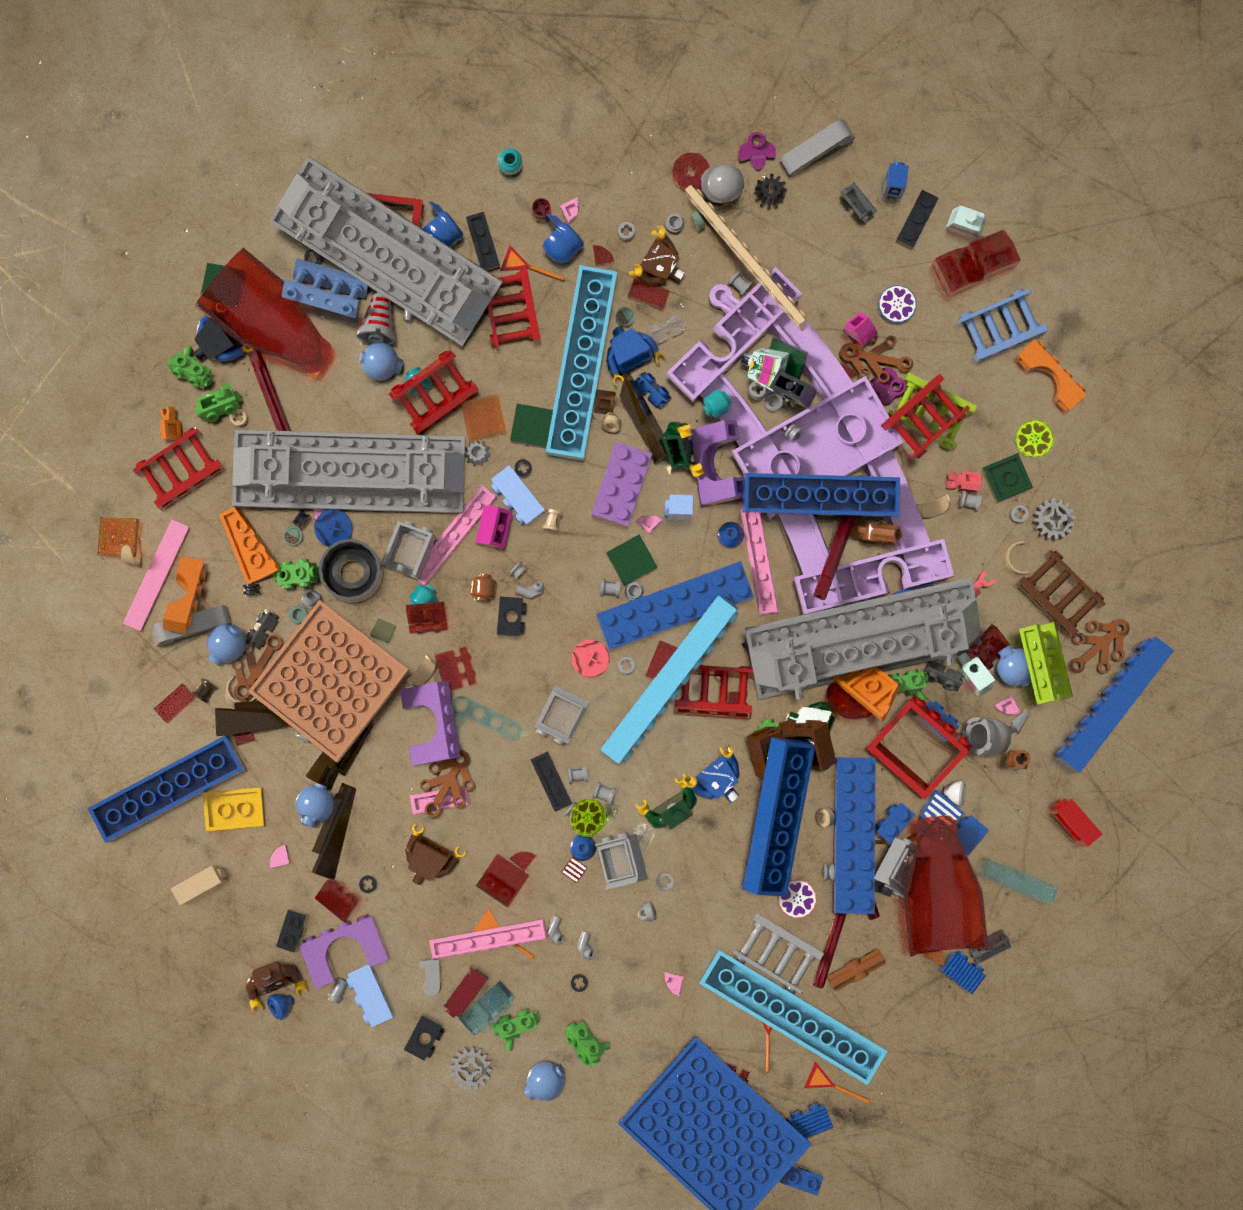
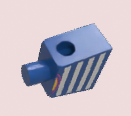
(940, 805)

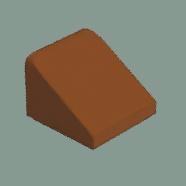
(604, 401)
(935, 956)

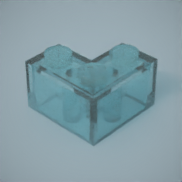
(487, 1009)

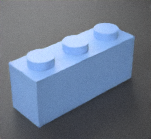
(517, 496)
(679, 507)
(370, 996)

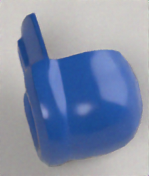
(443, 227)
(563, 242)

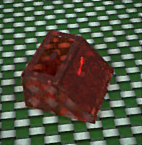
(994, 253)
(957, 270)
(502, 880)
(337, 900)

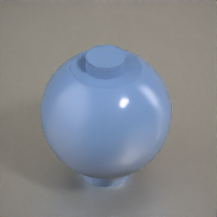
(380, 361)
(225, 644)
(1013, 667)
(314, 805)
(545, 1082)

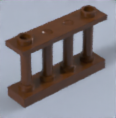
(1055, 611)

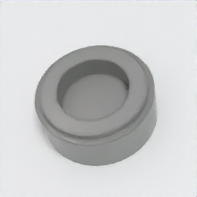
(773, 402)

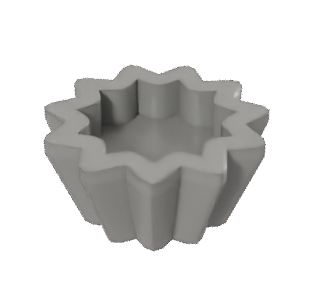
(477, 453)

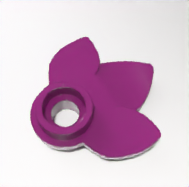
(757, 153)
(886, 392)

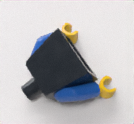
(216, 343)

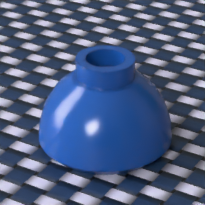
(730, 534)
(582, 848)
(279, 1005)

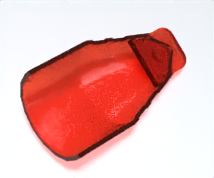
(250, 308)
(943, 892)

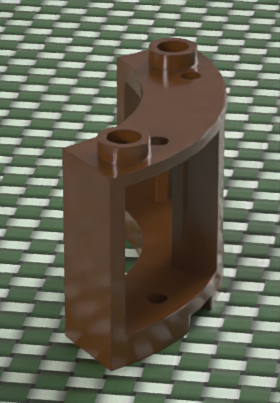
(790, 729)

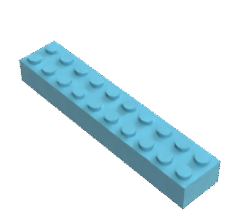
(581, 363)
(671, 676)
(793, 1017)

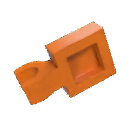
(169, 426)

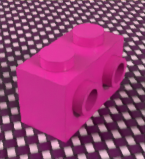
(494, 526)

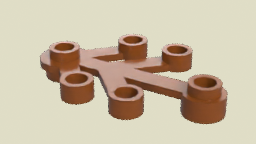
(873, 356)
(1101, 644)
(254, 669)
(448, 780)

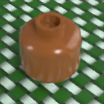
(483, 588)

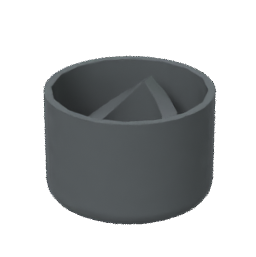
(337, 556)

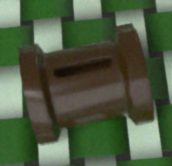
(204, 690)

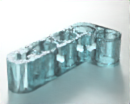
(486, 719)

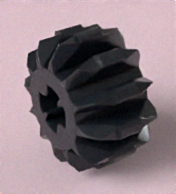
(777, 187)

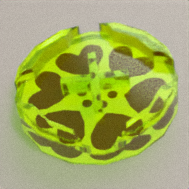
(1034, 438)
(587, 817)

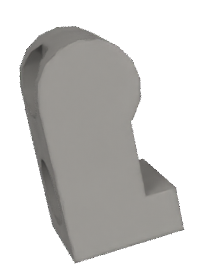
(433, 976)

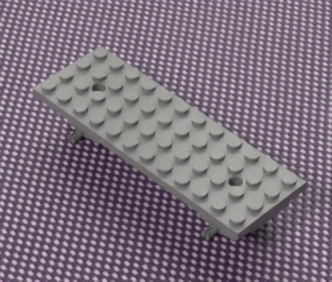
(385, 251)
(348, 471)
(862, 635)

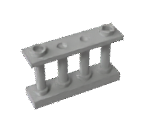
(794, 945)

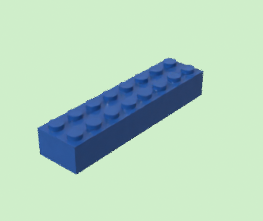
(821, 495)
(673, 606)
(1114, 705)
(166, 789)
(779, 817)
(854, 836)

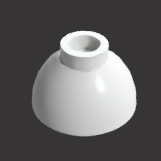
(956, 792)

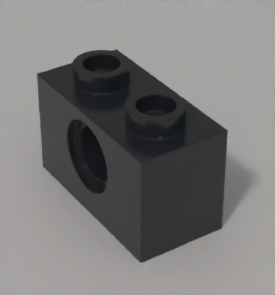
(793, 389)
(506, 606)
(292, 930)
(416, 1046)

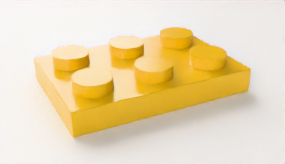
(233, 809)

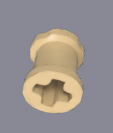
(552, 520)

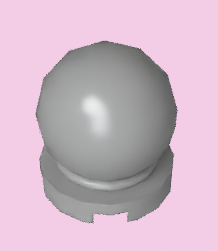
(722, 183)
(987, 736)

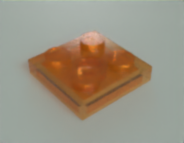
(483, 417)
(115, 534)

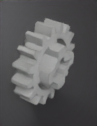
(1055, 527)
(470, 1076)

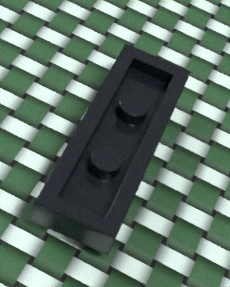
(917, 219)
(483, 241)
(551, 781)

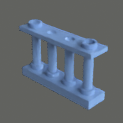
(328, 278)
(1000, 344)

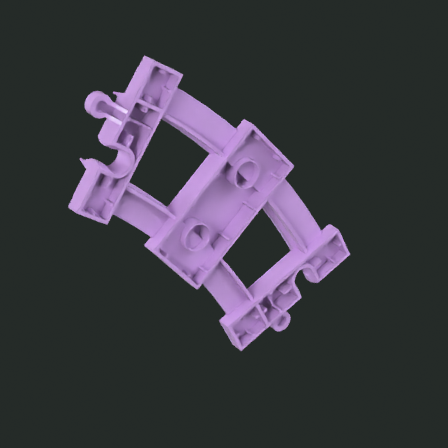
(837, 440)

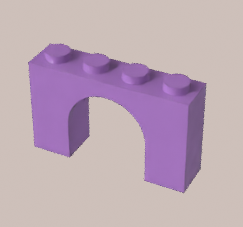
(705, 444)
(444, 743)
(316, 950)

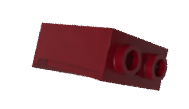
(465, 992)

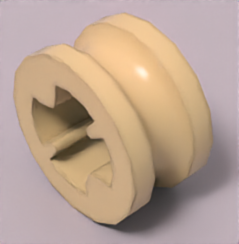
(238, 423)

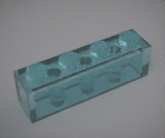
(1017, 881)

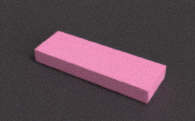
(419, 801)

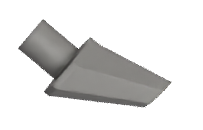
(1019, 722)

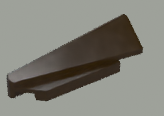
(643, 417)
(246, 718)
(326, 769)
(333, 832)

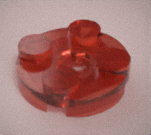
(681, 166)

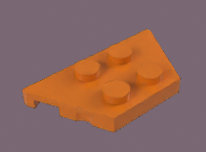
(871, 689)

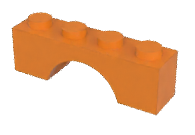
(1036, 357)
(178, 613)

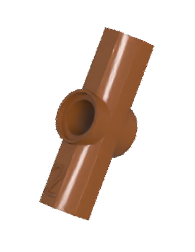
(876, 532)
(1017, 759)
(856, 970)

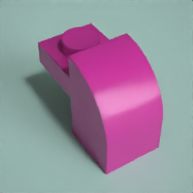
(861, 329)

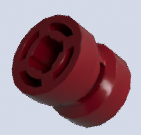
(541, 205)

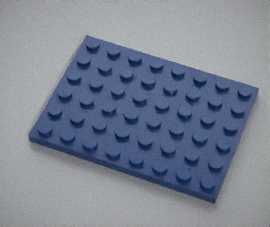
(714, 1131)

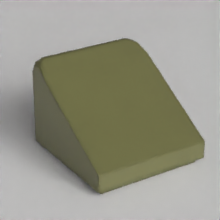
(382, 630)

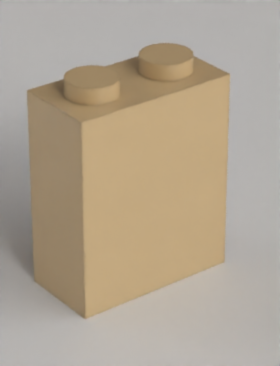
(199, 884)

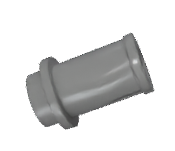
(337, 991)

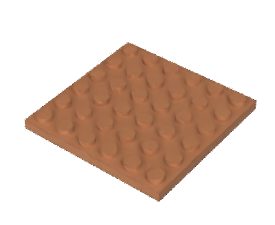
(328, 681)

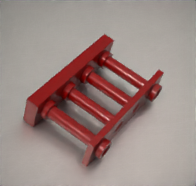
(527, 314)
(435, 410)
(908, 411)
(195, 477)
(722, 707)

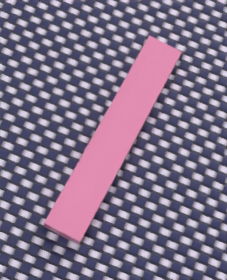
(456, 533)
(759, 563)
(156, 575)
(488, 939)

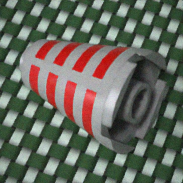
(378, 322)

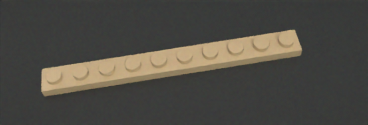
(750, 262)

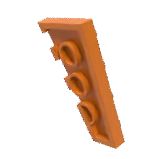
(248, 548)

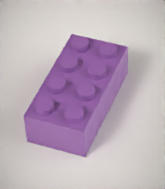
(621, 485)

